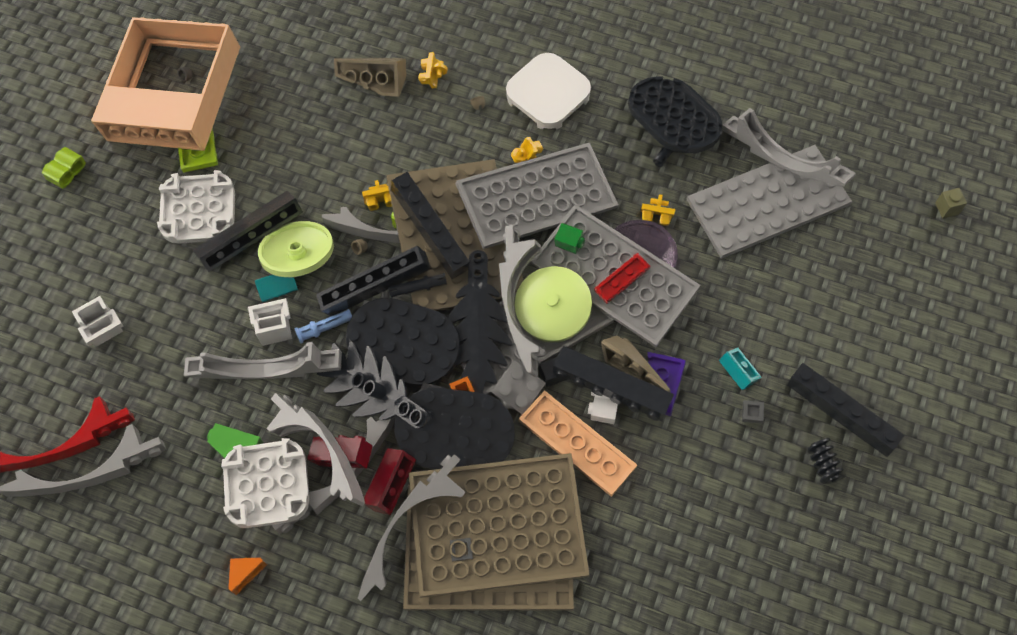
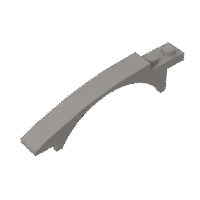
(750, 131)
(349, 224)
(516, 259)
(304, 361)
(296, 419)
(129, 452)
(438, 485)
(322, 498)

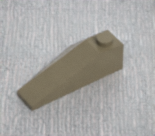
(378, 74)
(626, 358)

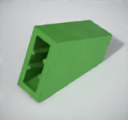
(225, 438)

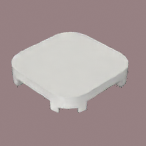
(548, 90)
(196, 207)
(265, 484)

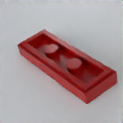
(622, 278)

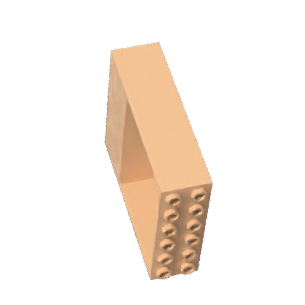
(161, 116)

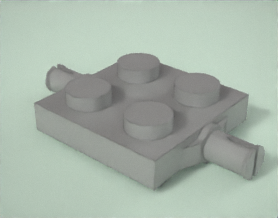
(517, 387)

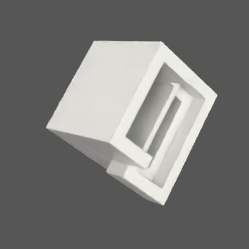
(271, 321)
(97, 322)

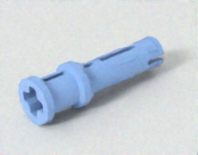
(314, 329)

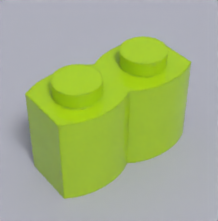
(63, 167)

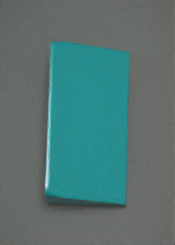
(275, 286)
(739, 368)

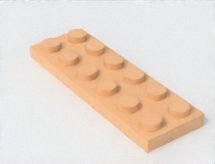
(569, 434)

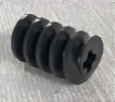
(825, 462)

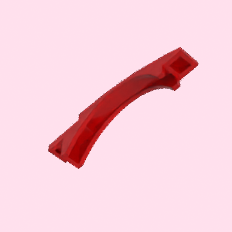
(98, 424)

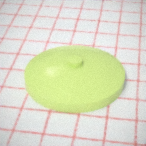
(295, 249)
(553, 304)

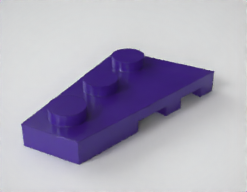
(670, 371)

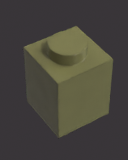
(951, 203)

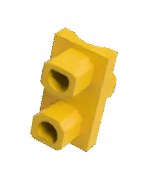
(434, 70)
(527, 150)
(377, 194)
(666, 213)

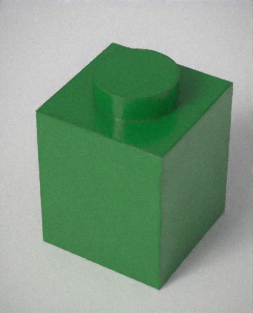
(569, 238)

